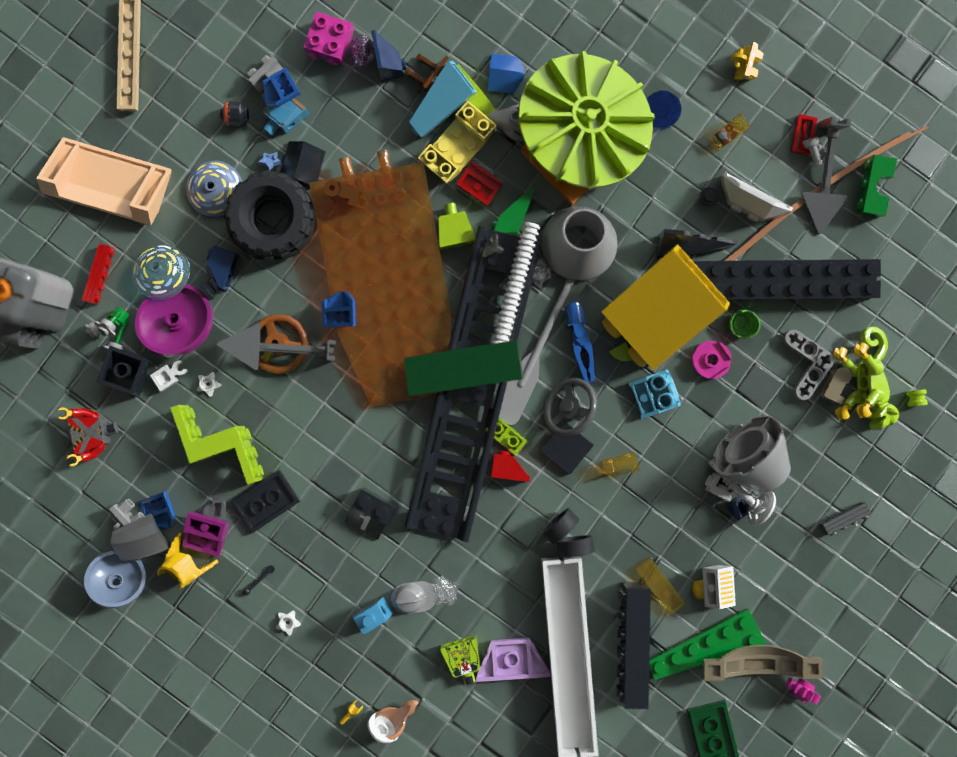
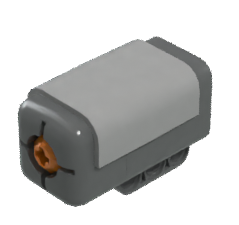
(31, 303)

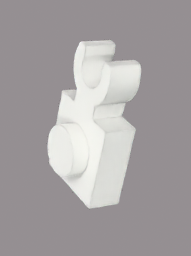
(166, 376)

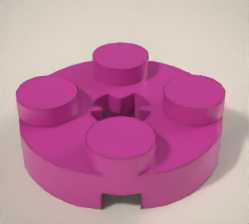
(711, 348)

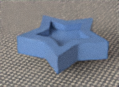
(270, 160)

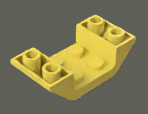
(458, 143)

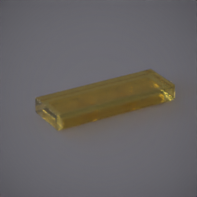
(660, 586)

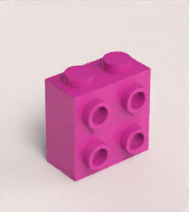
(328, 38)

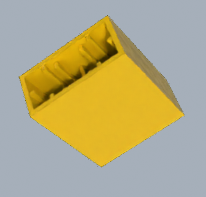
(664, 309)

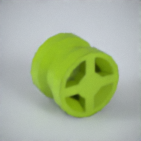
(916, 397)

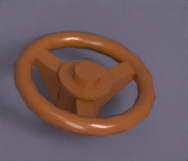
(280, 338)

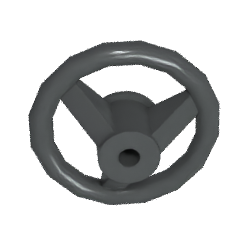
(570, 407)

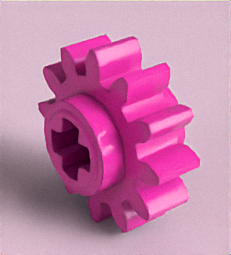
(803, 690)

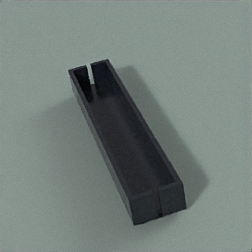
(795, 278)

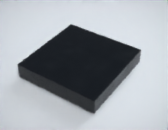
(567, 451)

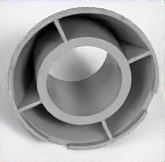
(576, 262)
(754, 454)

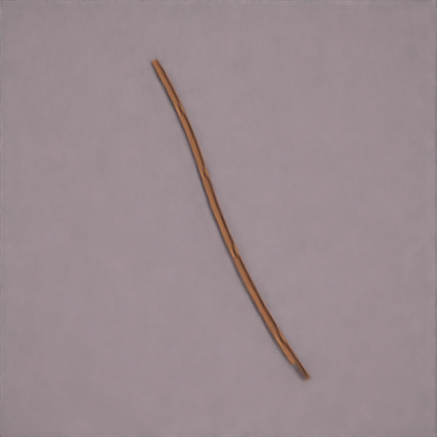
(766, 229)

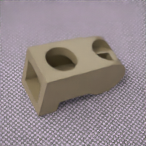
(834, 385)

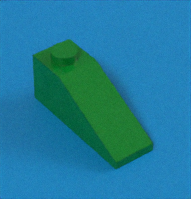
(512, 218)

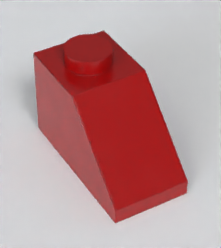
(507, 467)

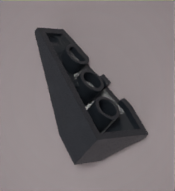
(691, 245)

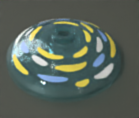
(167, 279)

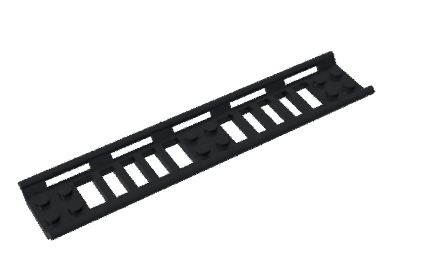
(438, 511)

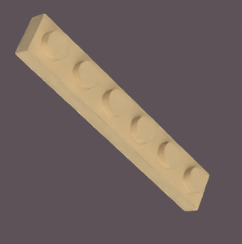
(128, 55)

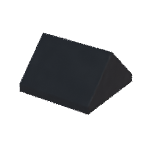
(303, 162)

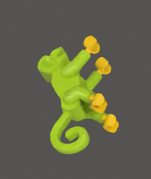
(871, 381)

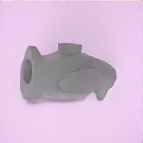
(507, 121)

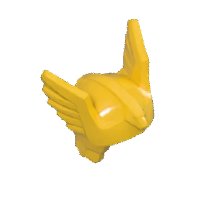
(181, 565)

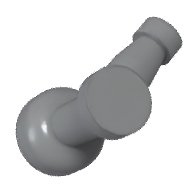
(816, 155)

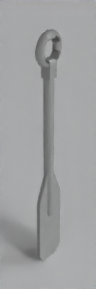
(519, 391)

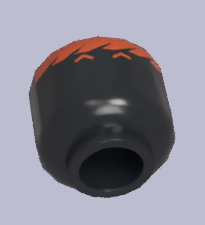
(234, 114)

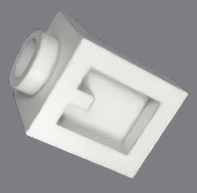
(720, 490)

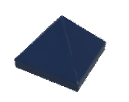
(738, 508)

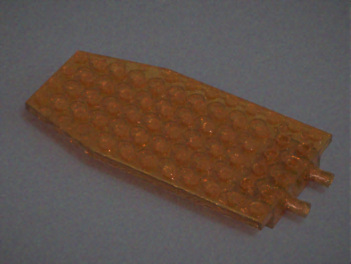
(391, 267)

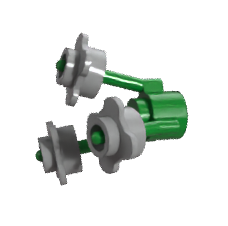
(107, 327)

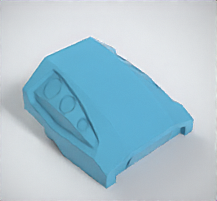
(655, 393)

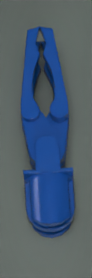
(575, 319)

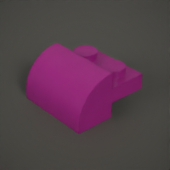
(205, 533)

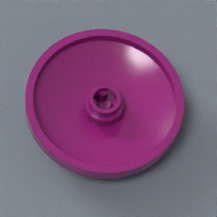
(174, 324)

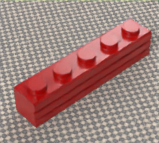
(98, 274)

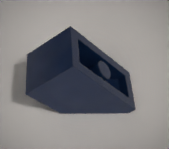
(222, 265)

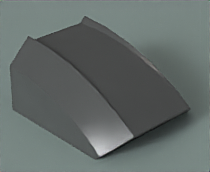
(139, 540)

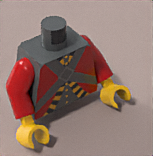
(88, 433)

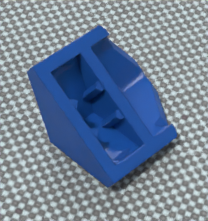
(505, 74)
(279, 88)
(338, 311)
(160, 508)

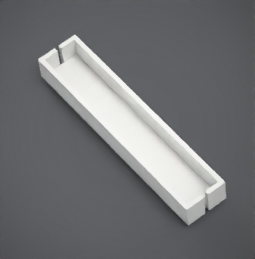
(569, 657)

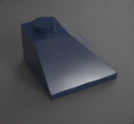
(387, 58)

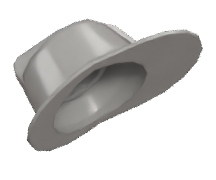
(413, 597)

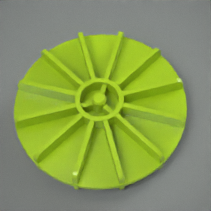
(585, 120)

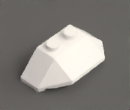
(751, 200)

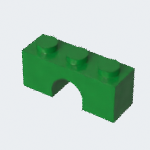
(870, 201)

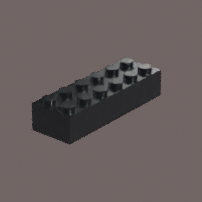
(634, 645)

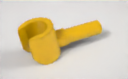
(352, 711)

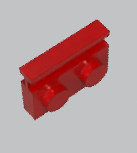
(479, 184)

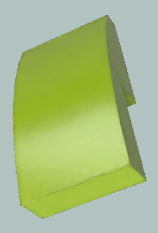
(509, 437)

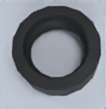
(560, 526)
(575, 546)

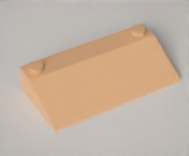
(104, 181)

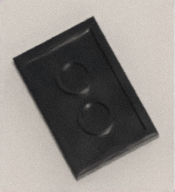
(266, 501)

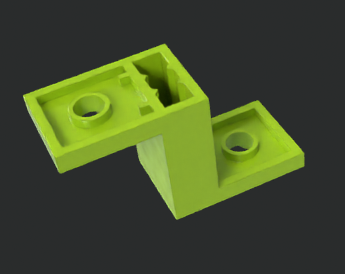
(231, 439)

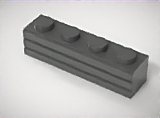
(845, 518)

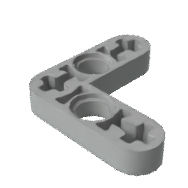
(814, 358)

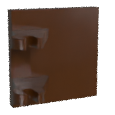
(436, 70)

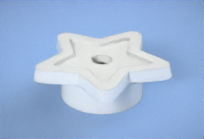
(203, 383)
(287, 627)

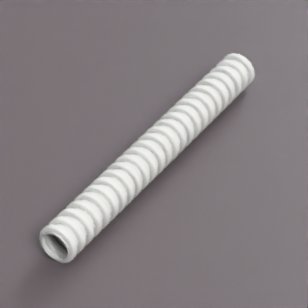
(516, 282)

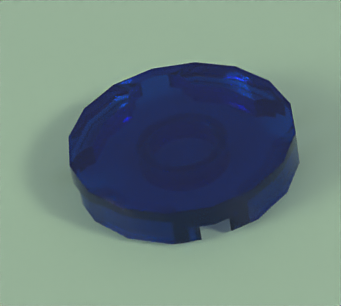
(665, 108)

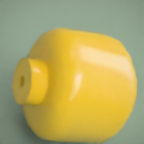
(698, 589)

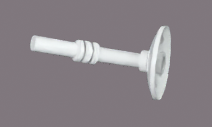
(755, 504)

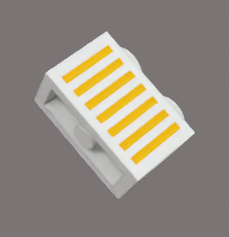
(719, 586)

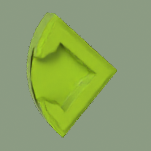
(621, 353)

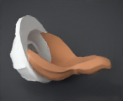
(389, 722)

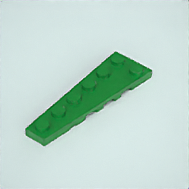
(710, 643)

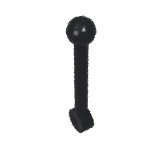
(270, 569)

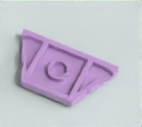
(512, 660)

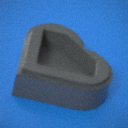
(216, 509)

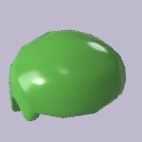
(744, 324)

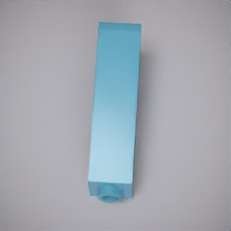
(444, 98)

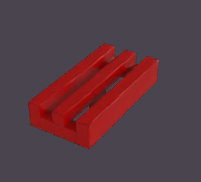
(800, 117)

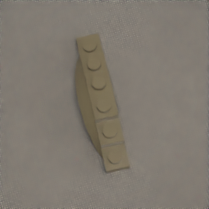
(762, 660)

